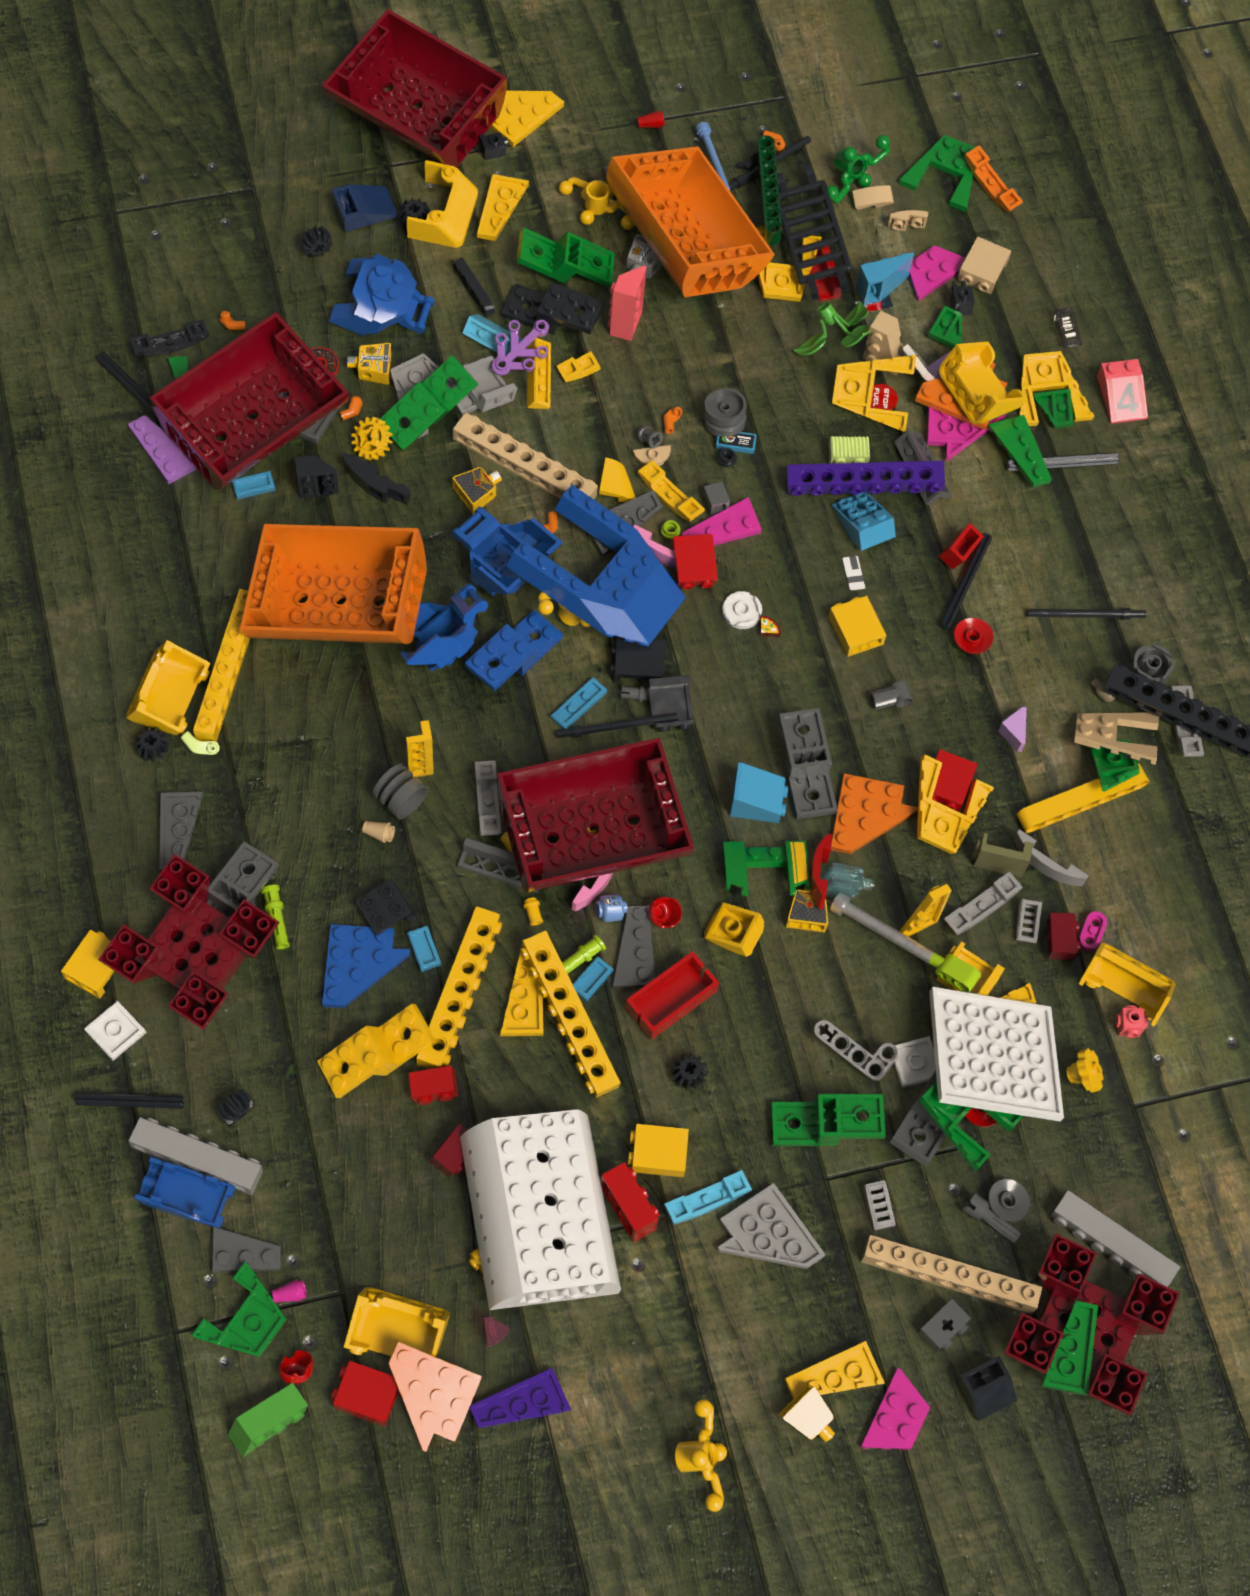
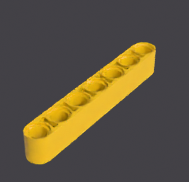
(1075, 801)

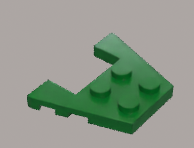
(254, 1322)

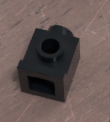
(493, 145)

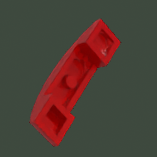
(819, 886)

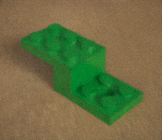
(565, 257)
(429, 402)
(828, 1120)

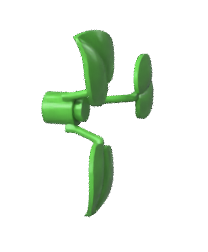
(830, 317)

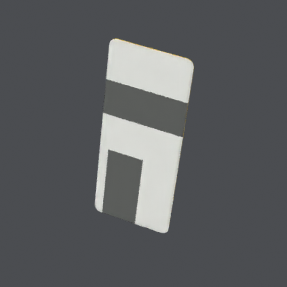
(853, 573)

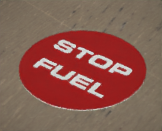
(883, 397)

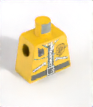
(372, 363)

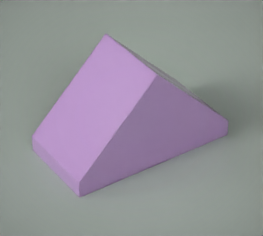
(1014, 729)

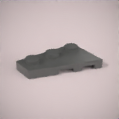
(233, 1249)

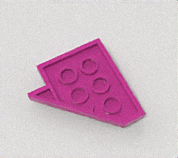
(952, 432)

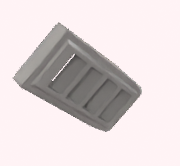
(1037, 906)
(867, 1189)

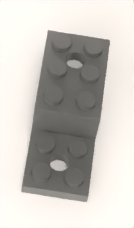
(808, 763)
(234, 885)
(919, 1122)

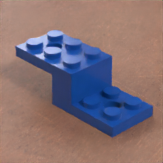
(514, 650)

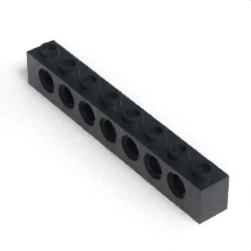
(1115, 686)

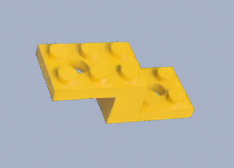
(376, 1050)

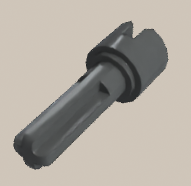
(979, 1209)

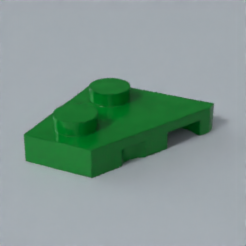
(947, 328)
(1056, 407)

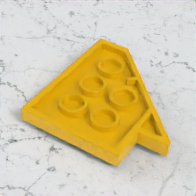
(524, 113)

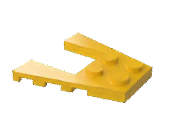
(780, 281)
(1050, 372)
(855, 388)
(938, 823)

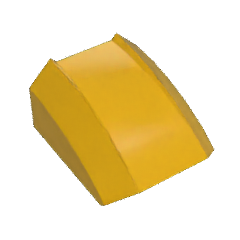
(735, 929)

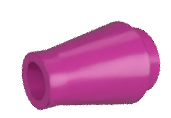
(290, 1292)

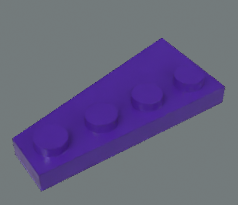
(524, 1401)

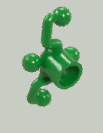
(853, 167)

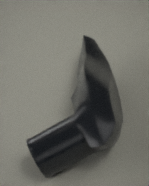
(749, 163)

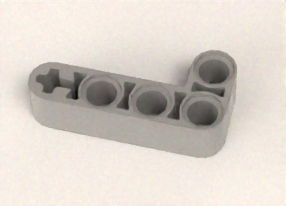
(852, 1047)

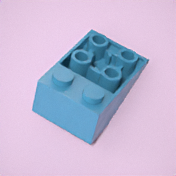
(881, 277)
(865, 520)

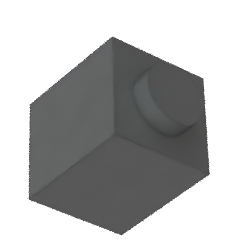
(715, 497)

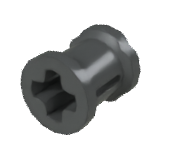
(649, 438)

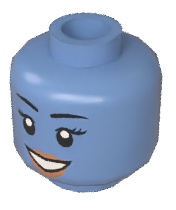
(611, 908)

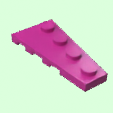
(730, 524)

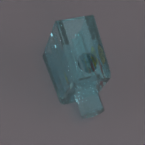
(846, 880)

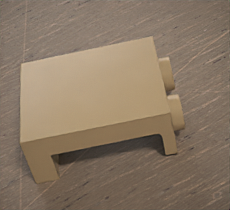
(984, 265)

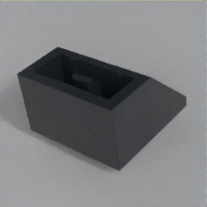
(315, 477)
(987, 1388)

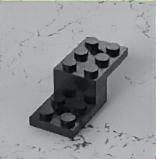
(554, 307)

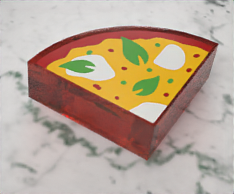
(769, 627)

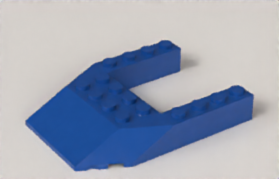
(629, 596)

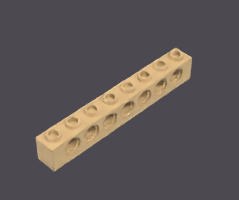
(513, 461)
(951, 1274)

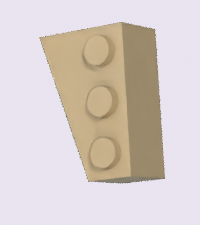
(883, 339)

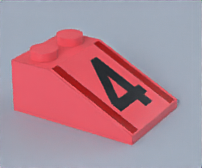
(1123, 390)

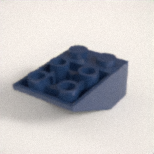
(362, 205)

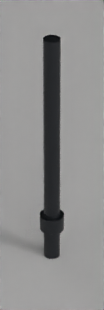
(741, 180)
(1124, 613)
(577, 731)

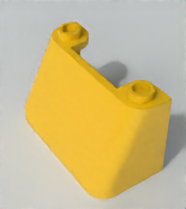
(975, 384)
(167, 688)
(386, 1318)

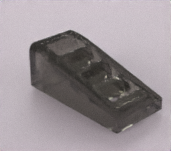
(1063, 316)

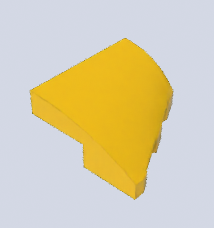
(616, 481)

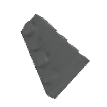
(177, 823)

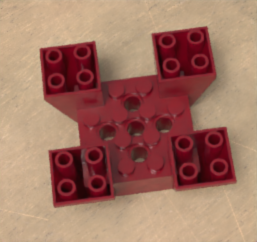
(231, 941)
(1141, 1311)

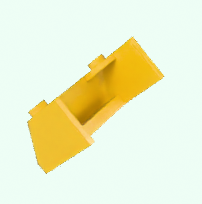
(451, 225)
(1130, 980)

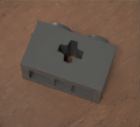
(934, 1334)

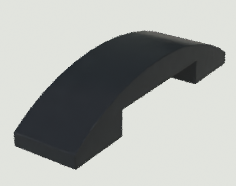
(170, 342)

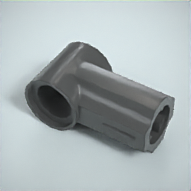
(896, 694)

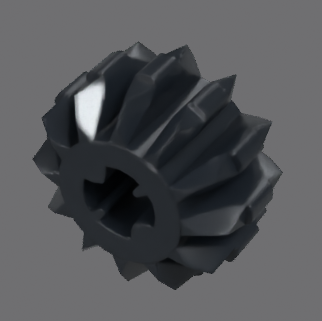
(413, 209)
(316, 241)
(149, 751)
(689, 1079)
(235, 1107)

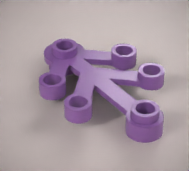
(518, 349)

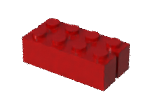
(671, 995)

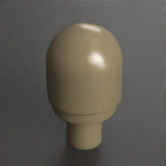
(1099, 686)

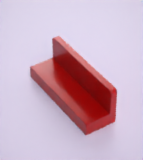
(827, 287)

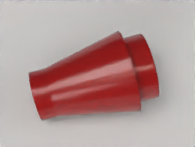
(652, 120)

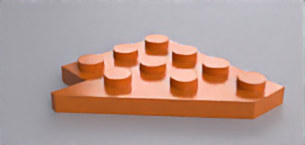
(939, 397)

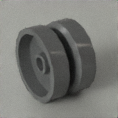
(725, 412)

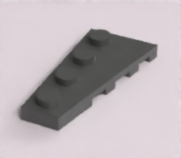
(635, 513)
(635, 957)

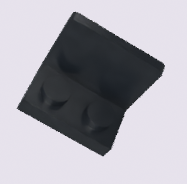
(385, 907)

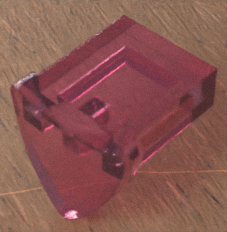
(494, 1331)

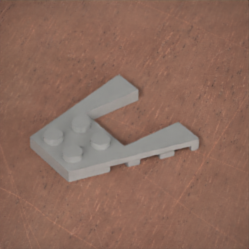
(417, 370)

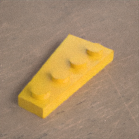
(500, 203)
(928, 911)
(525, 1003)
(841, 1372)

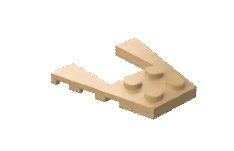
(1101, 730)

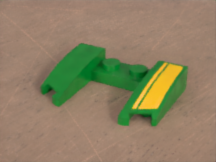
(739, 858)

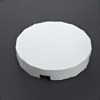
(742, 610)

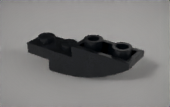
(367, 477)

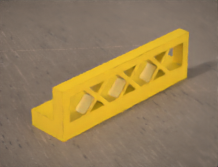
(425, 765)

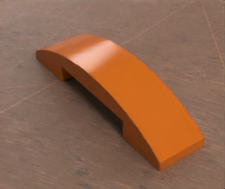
(990, 181)

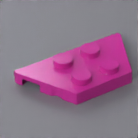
(933, 270)
(897, 1417)

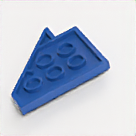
(357, 961)

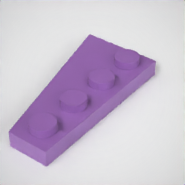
(161, 449)

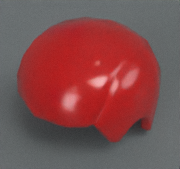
(665, 912)
(296, 1368)

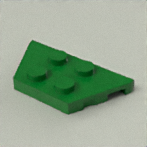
(1112, 767)

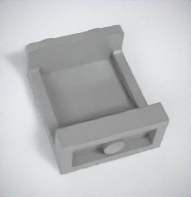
(491, 389)

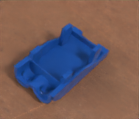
(184, 1193)

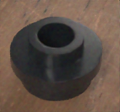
(729, 453)

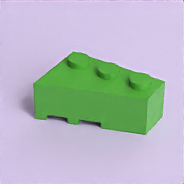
(267, 1419)

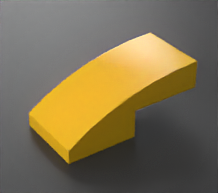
(579, 368)

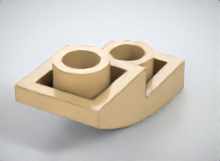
(871, 196)
(902, 219)

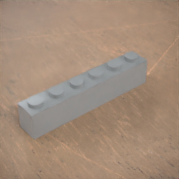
(195, 1155)
(1113, 1240)

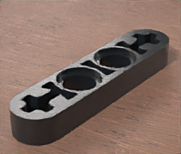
(473, 286)

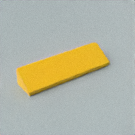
(540, 378)

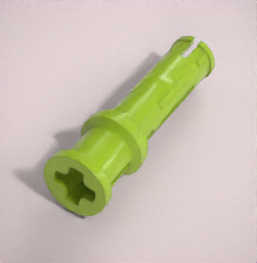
(274, 908)
(584, 953)

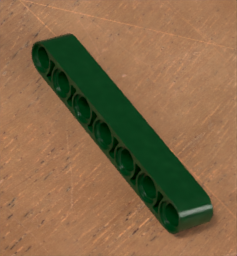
(769, 190)

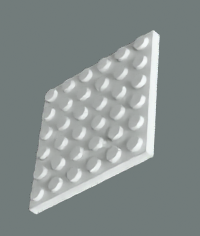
(995, 1054)

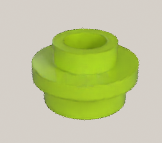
(670, 525)

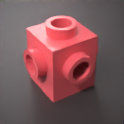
(1131, 1021)

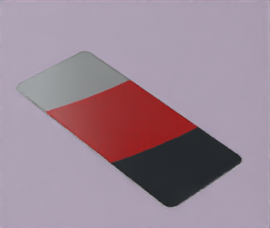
(885, 303)

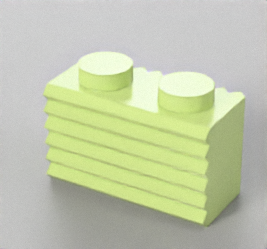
(849, 449)

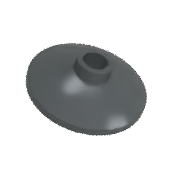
(1015, 1196)

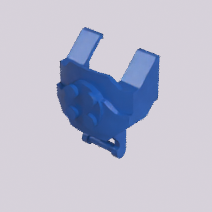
(382, 297)
(493, 546)
(445, 630)

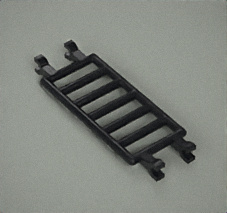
(834, 225)

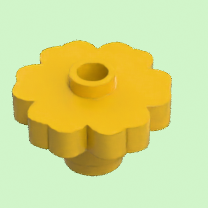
(1086, 1071)

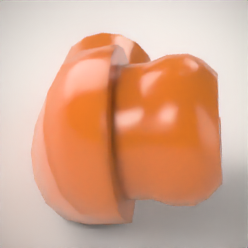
(779, 142)
(229, 323)
(353, 410)
(670, 418)
(552, 524)

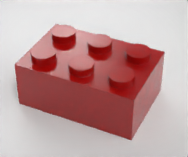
(629, 1202)

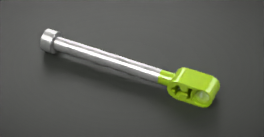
(949, 969)

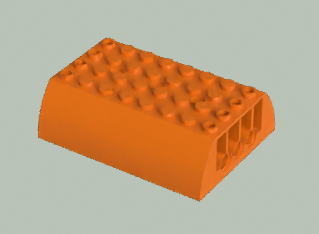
(689, 219)
(334, 565)

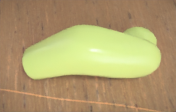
(199, 747)

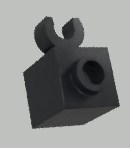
(962, 298)

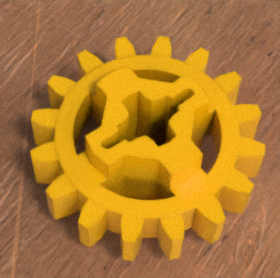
(369, 439)

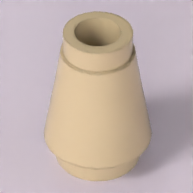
(379, 830)

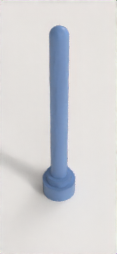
(703, 131)

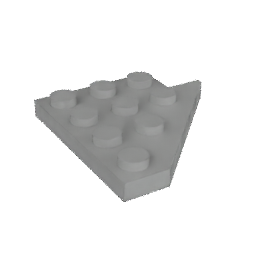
(770, 1232)

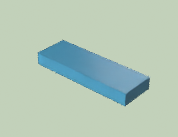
(578, 704)

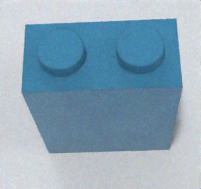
(758, 794)

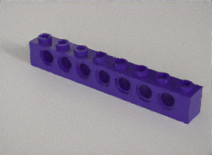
(874, 471)

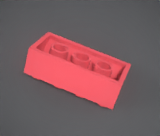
(627, 303)

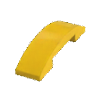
(668, 493)

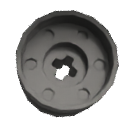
(400, 791)

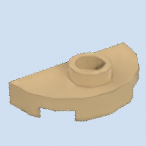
(658, 454)

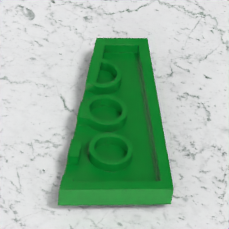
(1022, 448)
(1073, 1357)

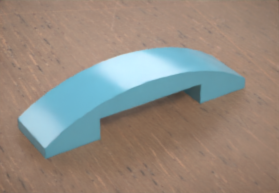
(708, 1199)

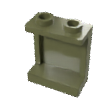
(1001, 859)

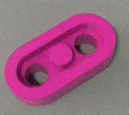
(1091, 932)

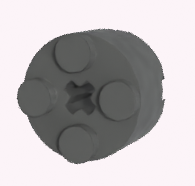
(1152, 662)

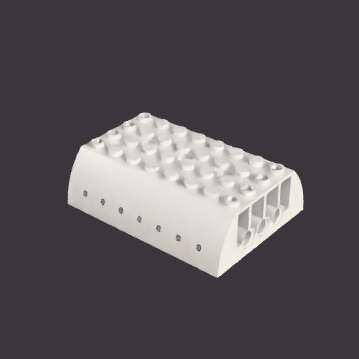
(519, 1227)

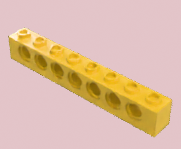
(223, 675)
(481, 920)
(543, 945)

